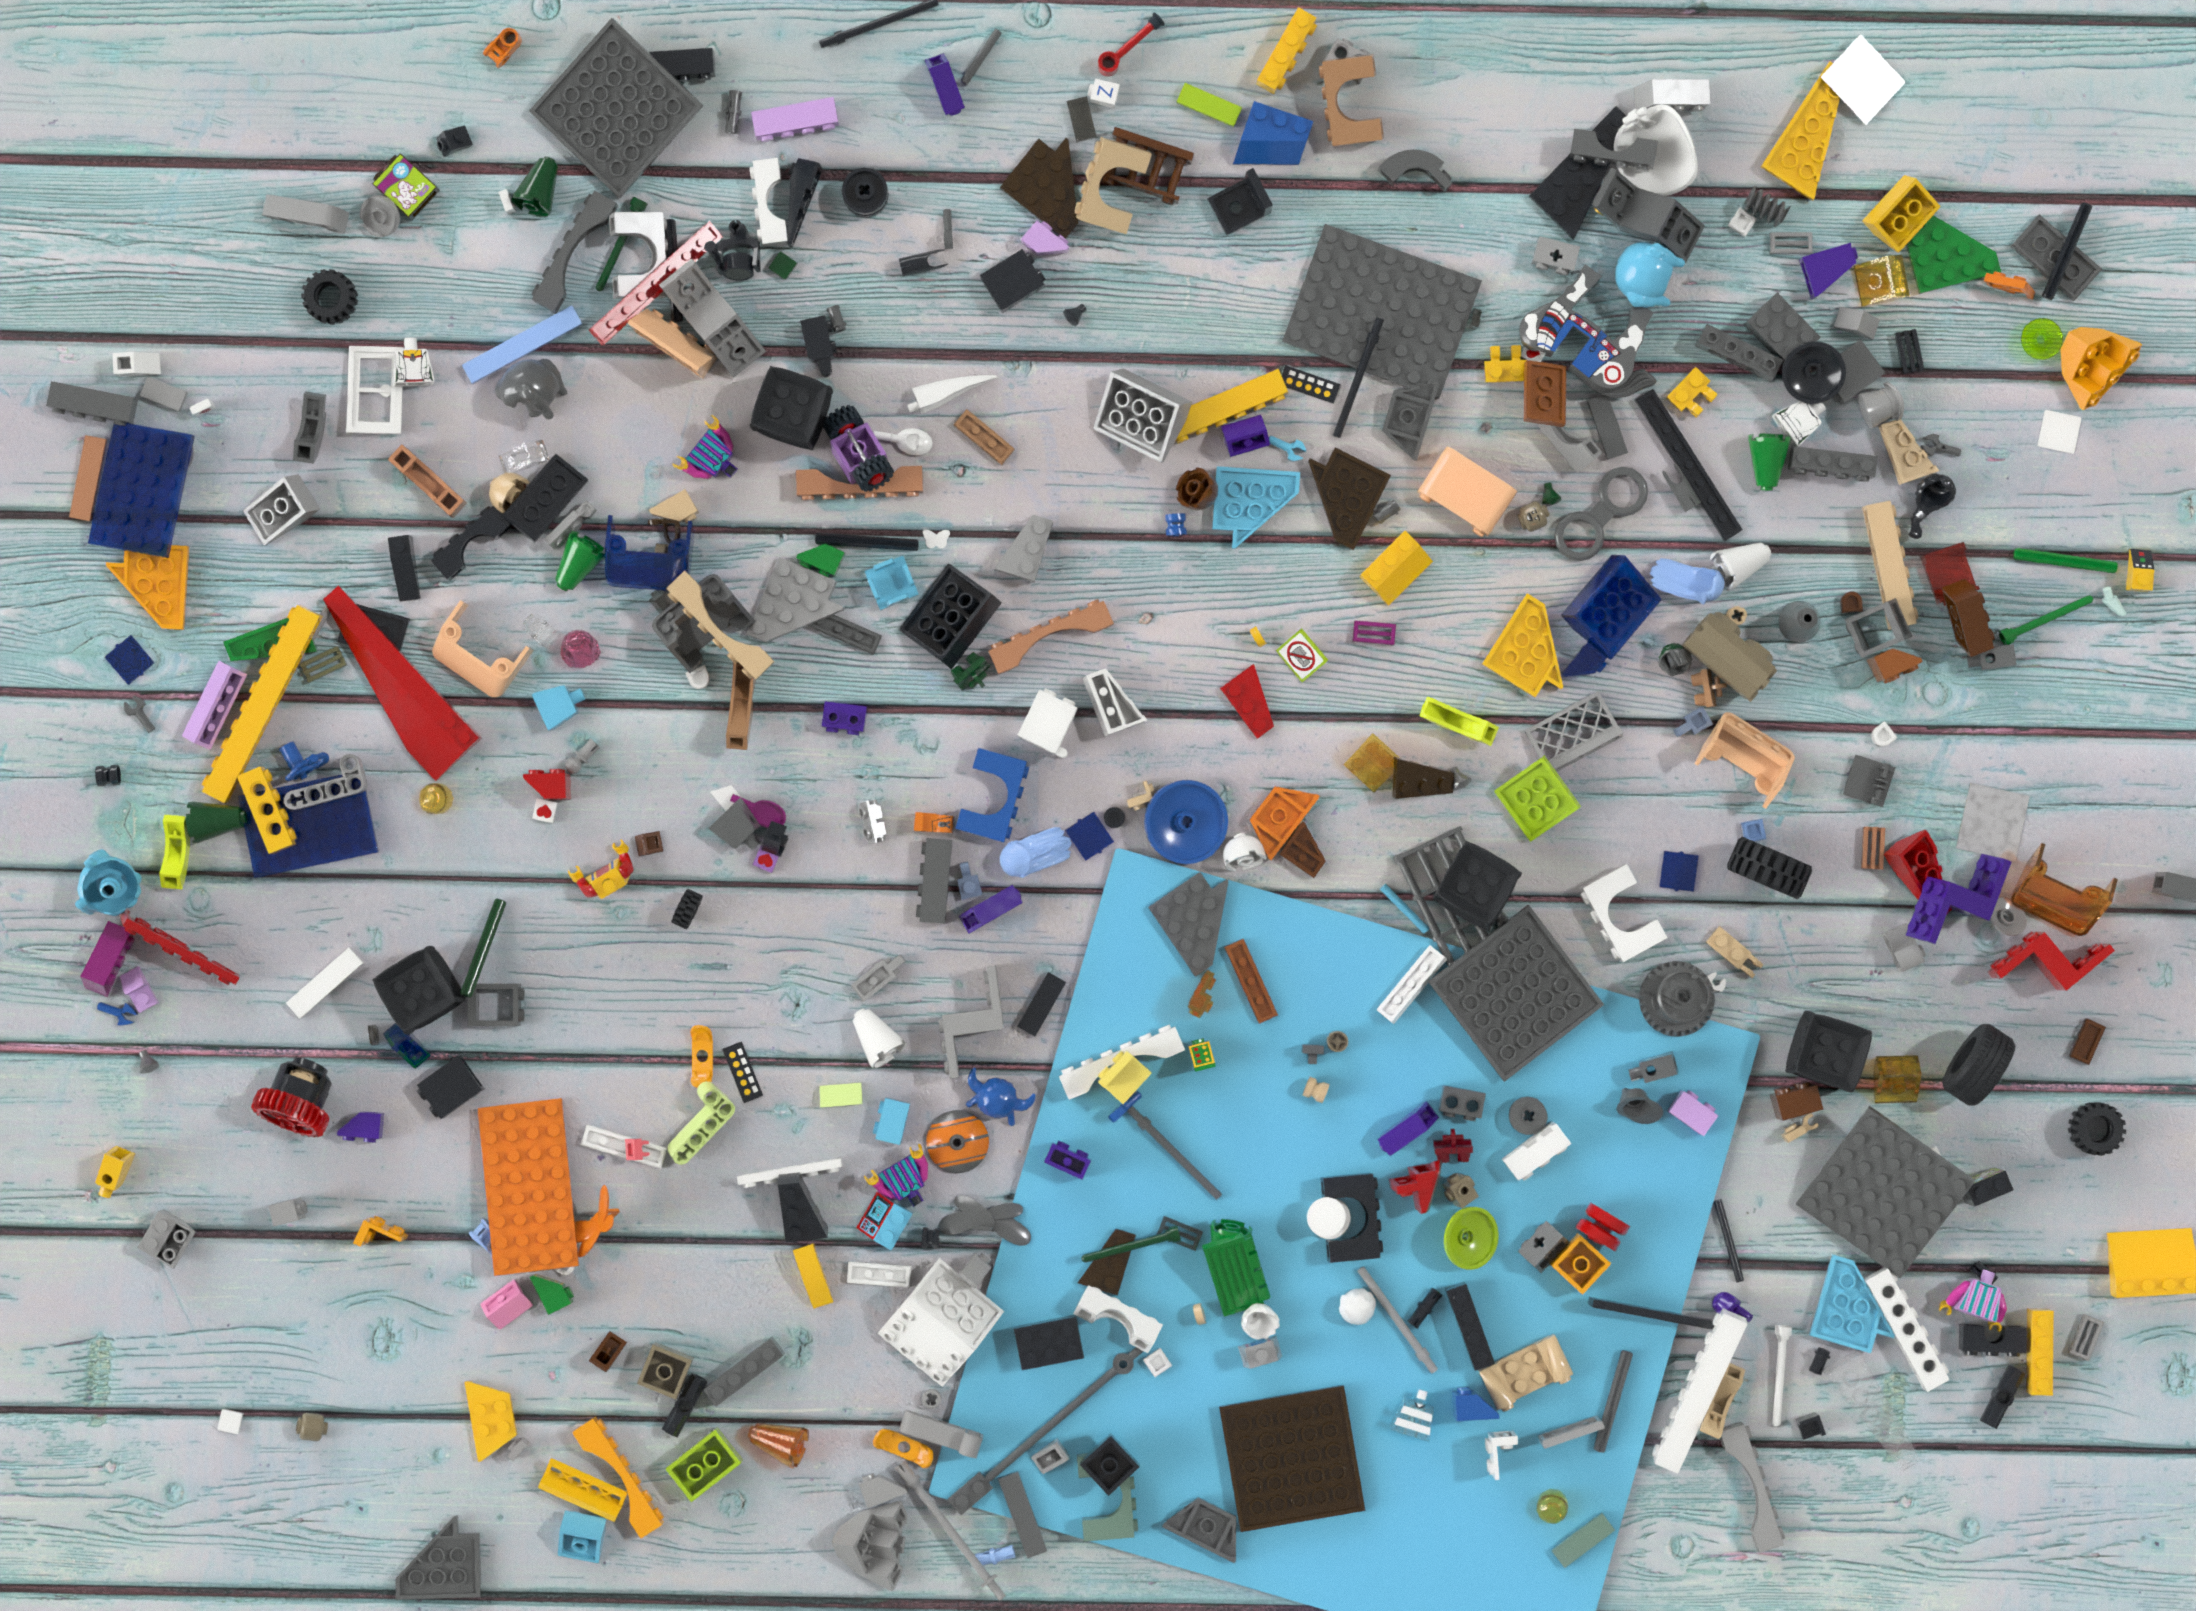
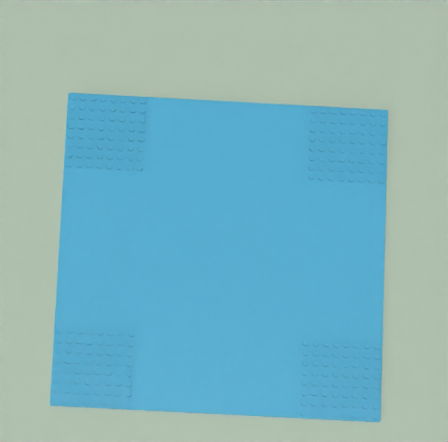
(1434, 1517)

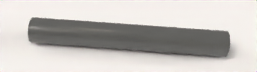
(981, 56)

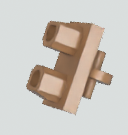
(1708, 697)

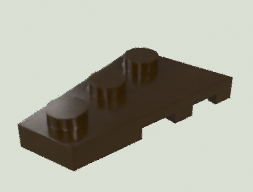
(1418, 780)
(1109, 1271)

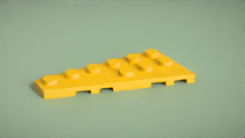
(1804, 142)

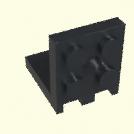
(1249, 195)

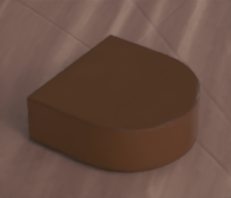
(1851, 602)

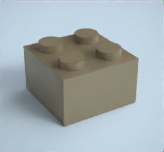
(665, 1370)

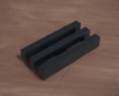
(1913, 333)

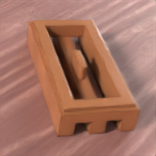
(1873, 848)

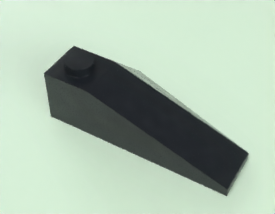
(803, 182)

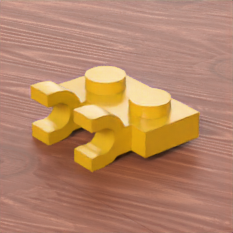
(1504, 370)
(1688, 389)

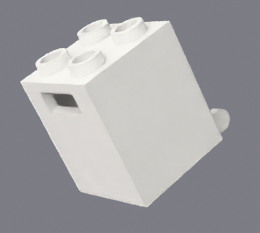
(1048, 722)

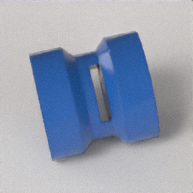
(1173, 528)

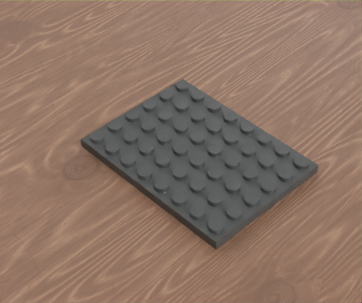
(1363, 280)

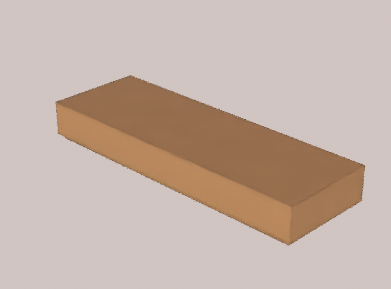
(984, 437)

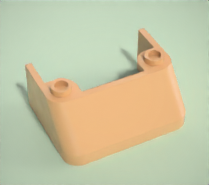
(490, 680)
(1750, 751)

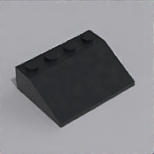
(950, 616)

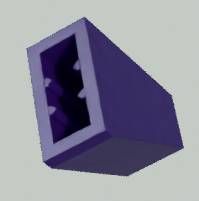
(945, 84)
(1826, 267)
(991, 909)
(1408, 1128)

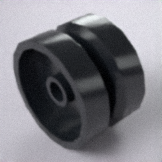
(862, 180)

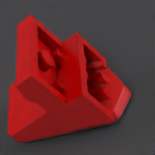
(1419, 1183)

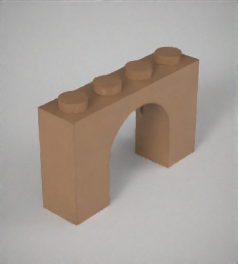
(1342, 128)

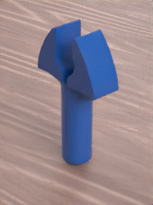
(118, 1012)
(1122, 1109)

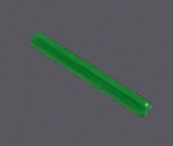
(2065, 560)

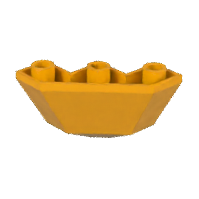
(2095, 361)

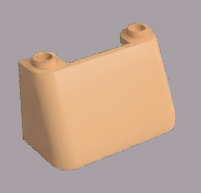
(1467, 491)

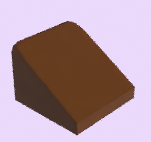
(649, 843)

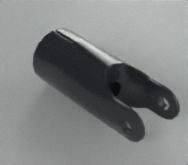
(918, 263)

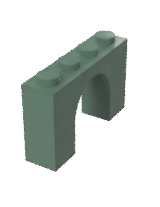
(1117, 1524)

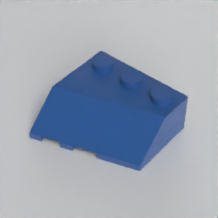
(1272, 137)

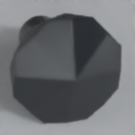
(1074, 314)

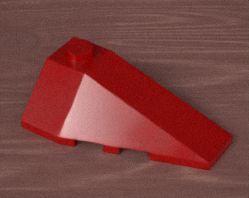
(1915, 860)

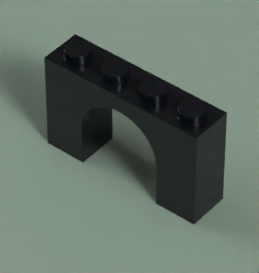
(1365, 1243)

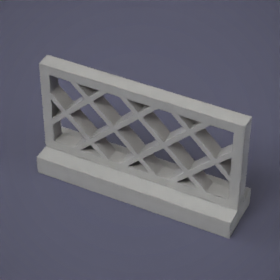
(1586, 746)

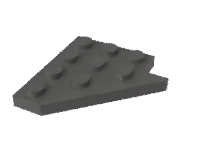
(1193, 920)
(444, 1567)

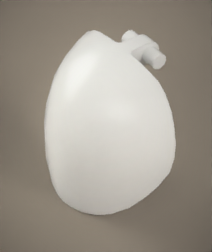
(1675, 153)

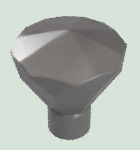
(1460, 779)
(147, 1063)

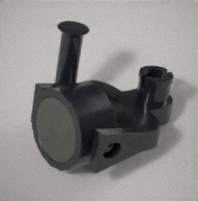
(735, 265)

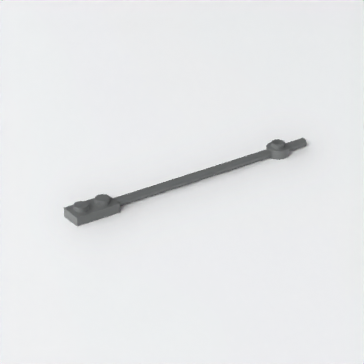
(980, 1485)

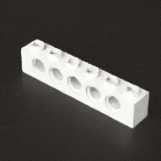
(1938, 1373)

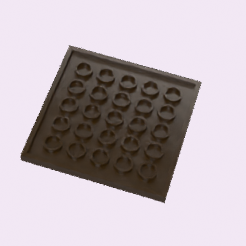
(1292, 1458)

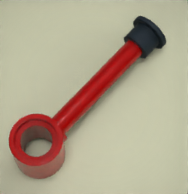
(1153, 24)

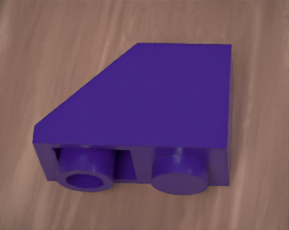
(364, 1125)

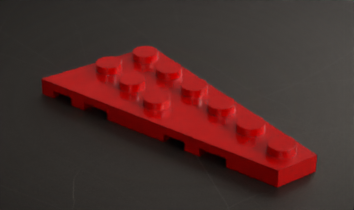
(173, 945)

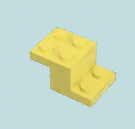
(1123, 1076)

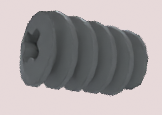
(1766, 207)

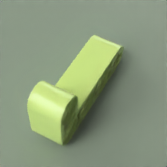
(697, 1124)

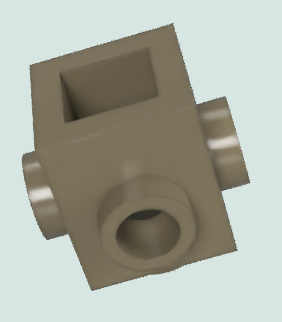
(1460, 1189)

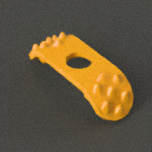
(701, 1040)
(918, 1453)

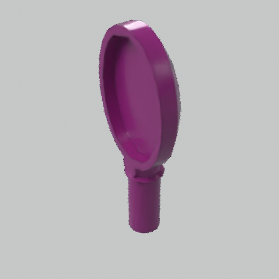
(764, 811)

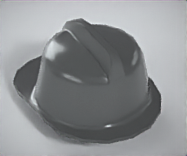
(1638, 1107)

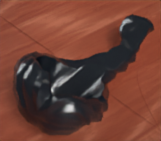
(1931, 495)

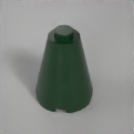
(537, 188)
(213, 820)

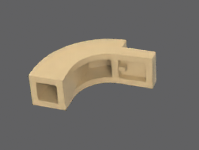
(1716, 1414)

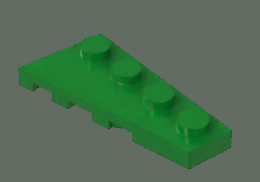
(258, 642)

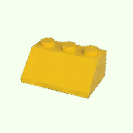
(1901, 213)
(1396, 568)

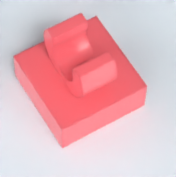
(634, 1149)

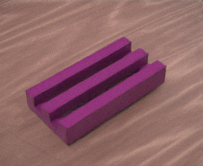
(1356, 631)

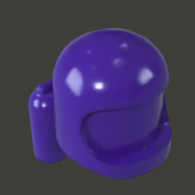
(1729, 1302)

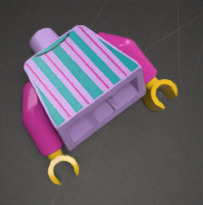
(1978, 1299)

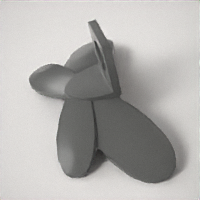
(996, 1219)

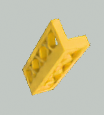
(581, 1492)

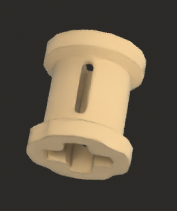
(1737, 609)

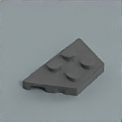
(1409, 416)
(1206, 1526)

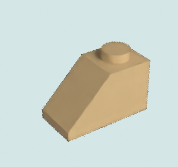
(678, 507)

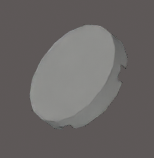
(379, 216)

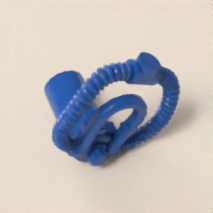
(299, 766)

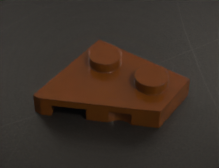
(1303, 851)

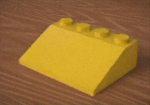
(2151, 1262)

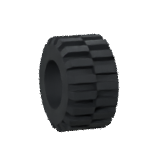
(314, 288)
(2113, 1134)

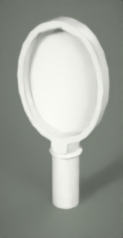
(909, 441)

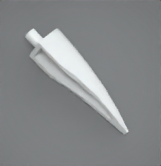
(938, 393)

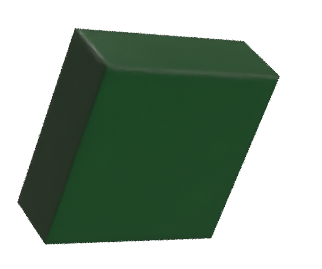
(782, 265)

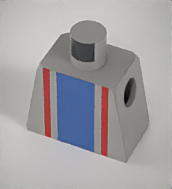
(1260, 1352)

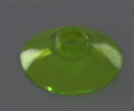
(2048, 331)

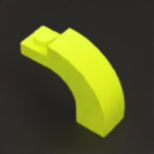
(176, 852)

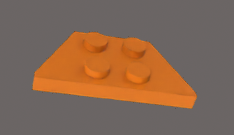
(1280, 816)

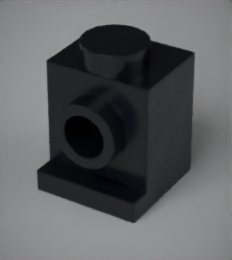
(775, 839)

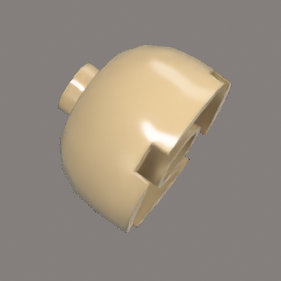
(506, 489)

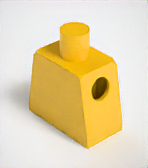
(113, 1170)

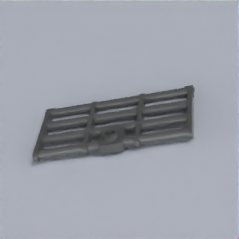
(1419, 897)

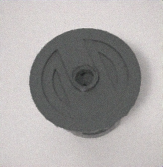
(1664, 1006)

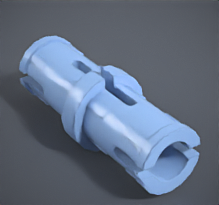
(994, 1556)

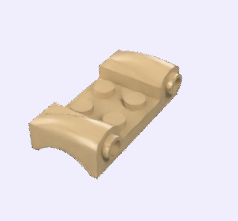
(1526, 1372)

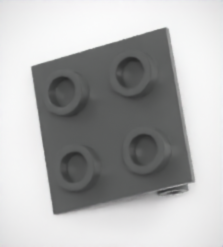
(1869, 780)

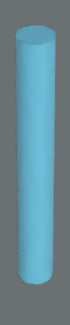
(1404, 908)

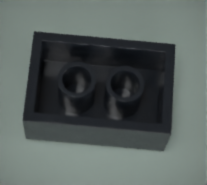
(1048, 1342)

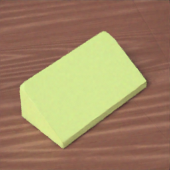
(841, 1095)

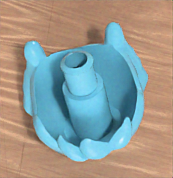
(1645, 272)
(107, 885)

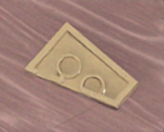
(1905, 454)

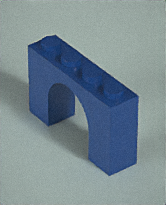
(1011, 772)

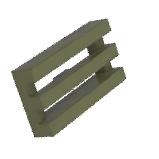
(306, 671)

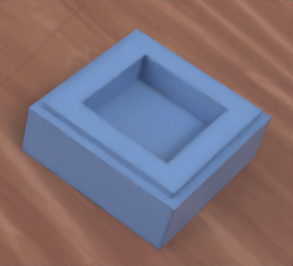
(1754, 830)

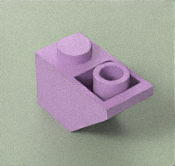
(1043, 241)

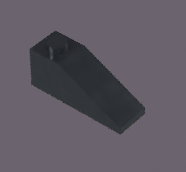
(404, 567)

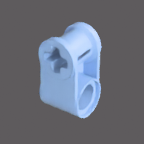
(484, 1238)

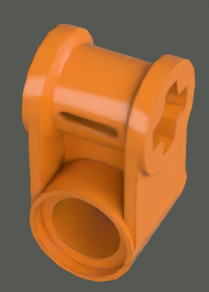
(503, 48)

